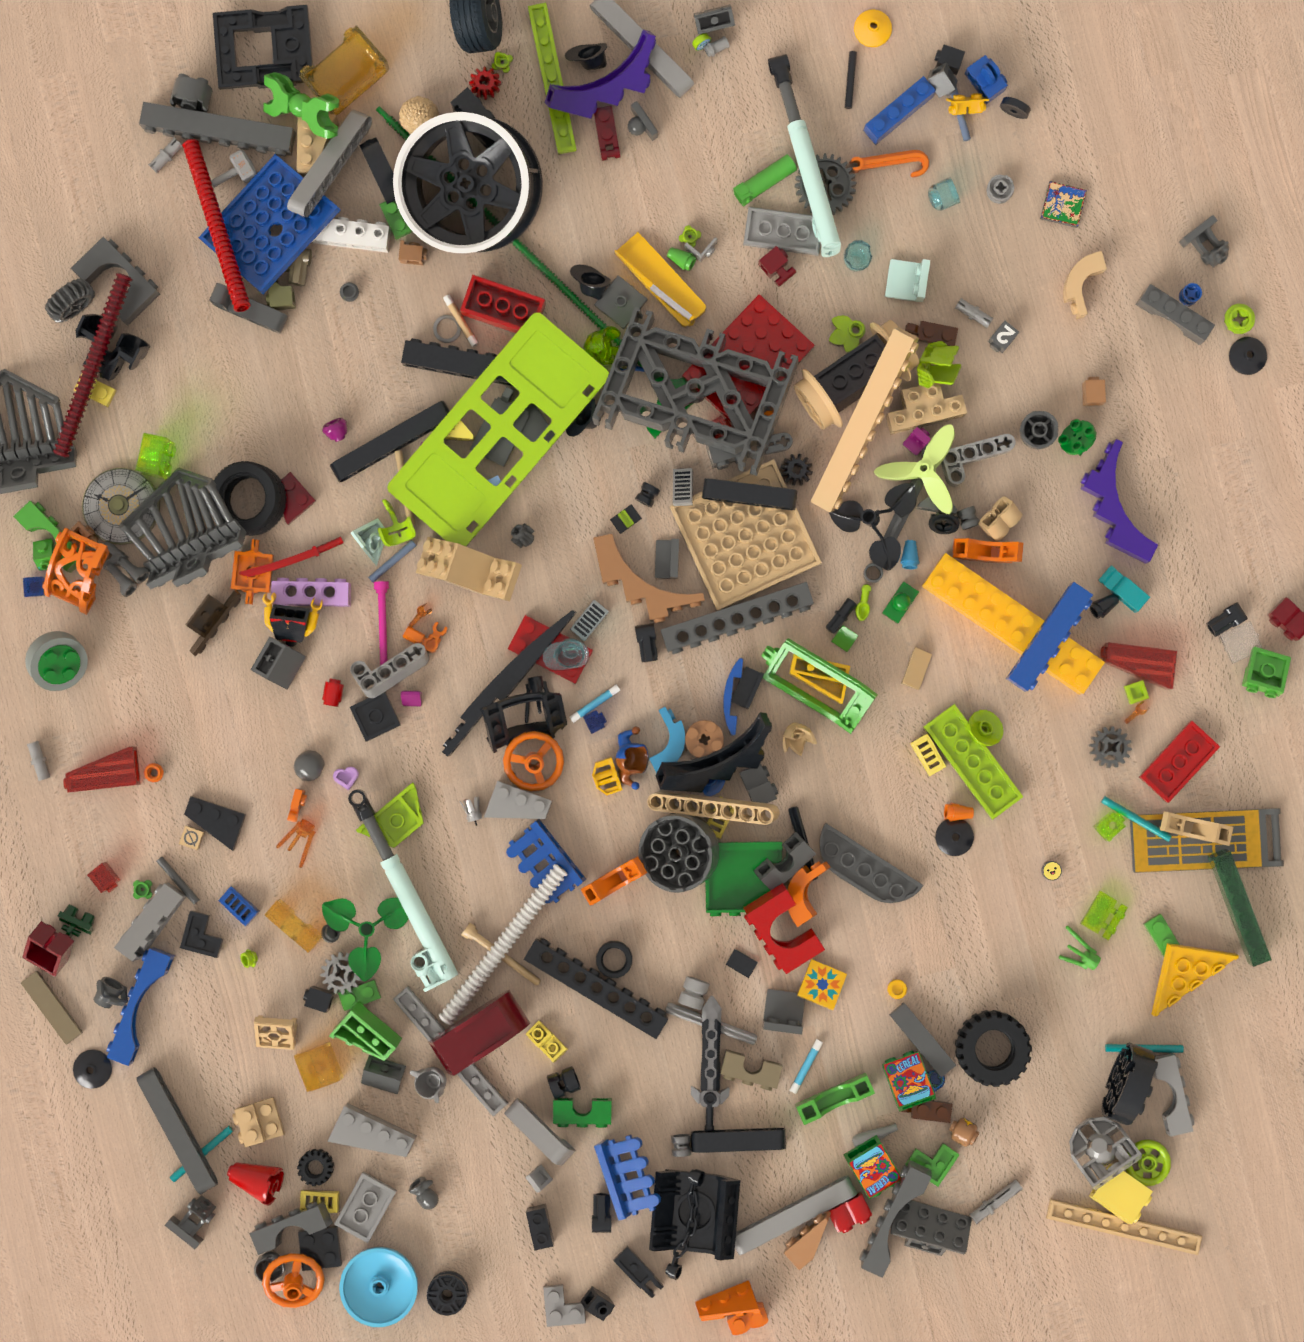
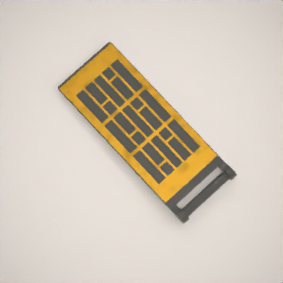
(1184, 853)

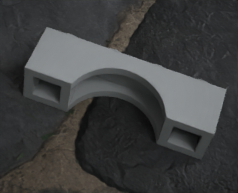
(1177, 1117)

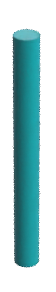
(1135, 818)
(1155, 1048)
(206, 1149)

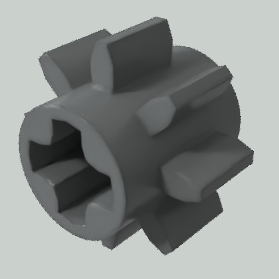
(522, 535)

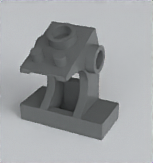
(1202, 233)
(186, 1228)

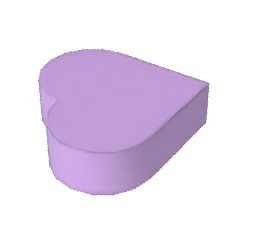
(346, 777)

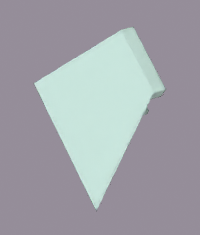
(369, 539)

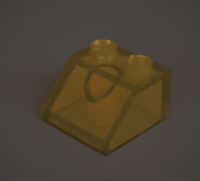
(318, 1067)

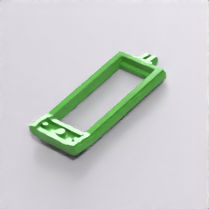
(855, 708)

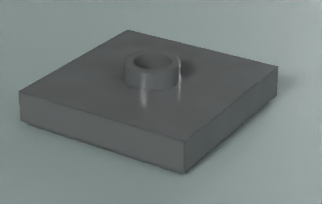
(619, 301)

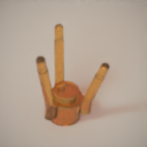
(302, 829)

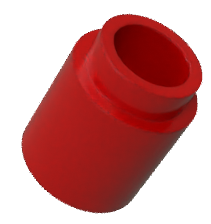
(333, 692)

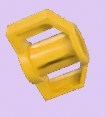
(606, 776)

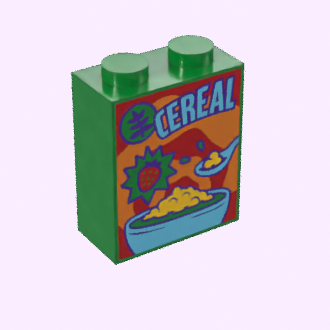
(908, 1080)
(872, 1167)

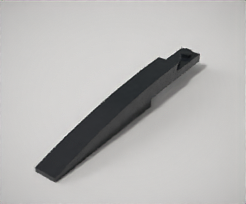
(506, 681)

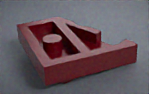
(297, 498)

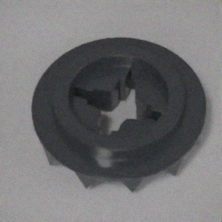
(951, 525)

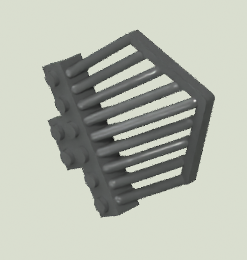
(23, 464)
(192, 554)

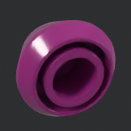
(335, 429)

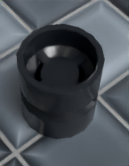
(570, 1080)

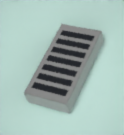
(683, 487)
(589, 620)

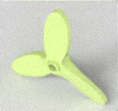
(933, 456)

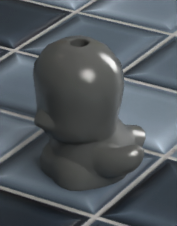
(424, 1195)

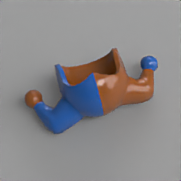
(631, 757)

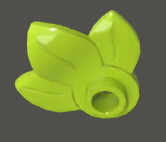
(844, 332)

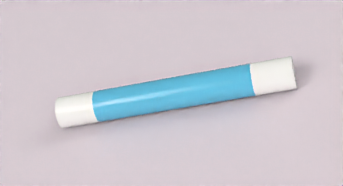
(595, 703)
(806, 1066)

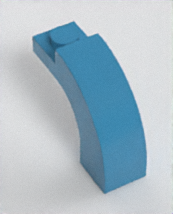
(676, 740)

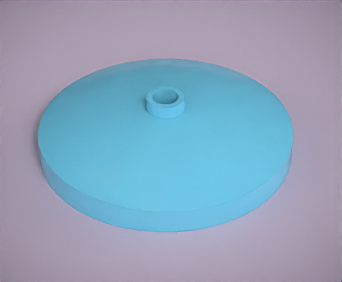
(375, 1304)

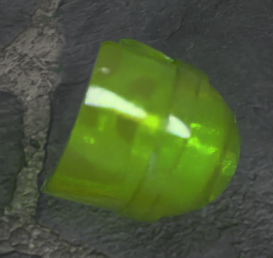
(600, 346)

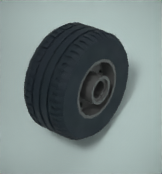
(476, 24)

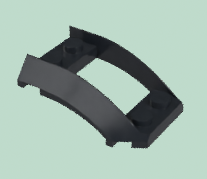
(496, 725)

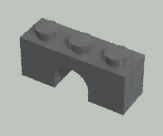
(796, 857)

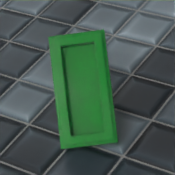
(900, 602)

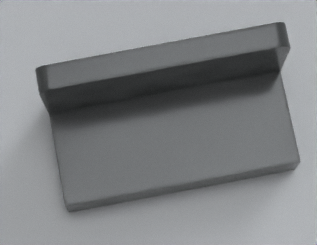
(667, 559)
(383, 1074)

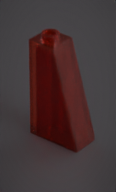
(1146, 663)
(111, 771)

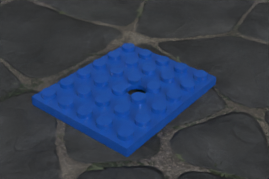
(256, 210)

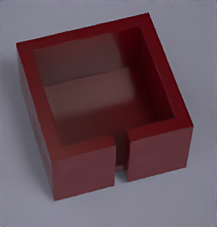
(48, 948)

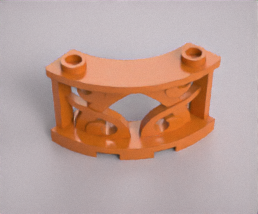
(55, 581)

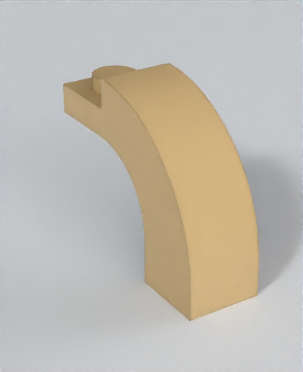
(1072, 291)
(1196, 828)

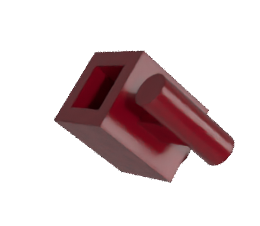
(774, 263)

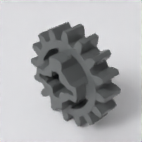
(1104, 740)

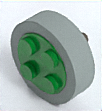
(56, 661)

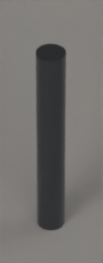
(850, 79)

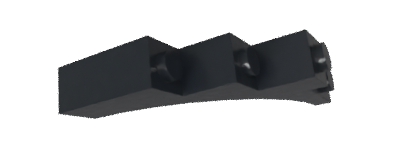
(720, 765)

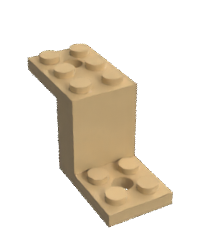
(468, 568)

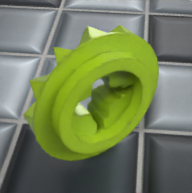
(1243, 311)

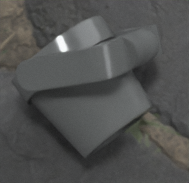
(108, 993)

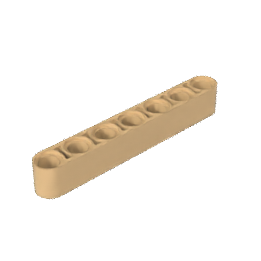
(704, 810)

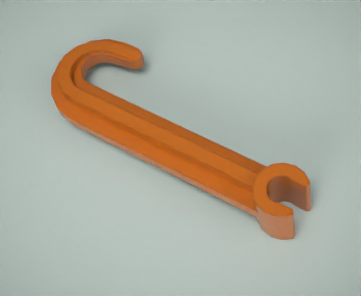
(892, 159)

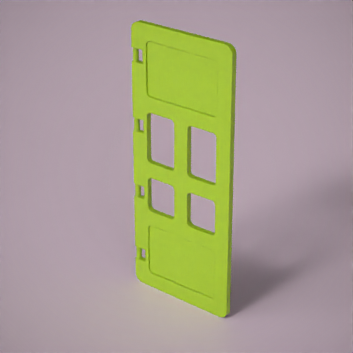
(547, 373)

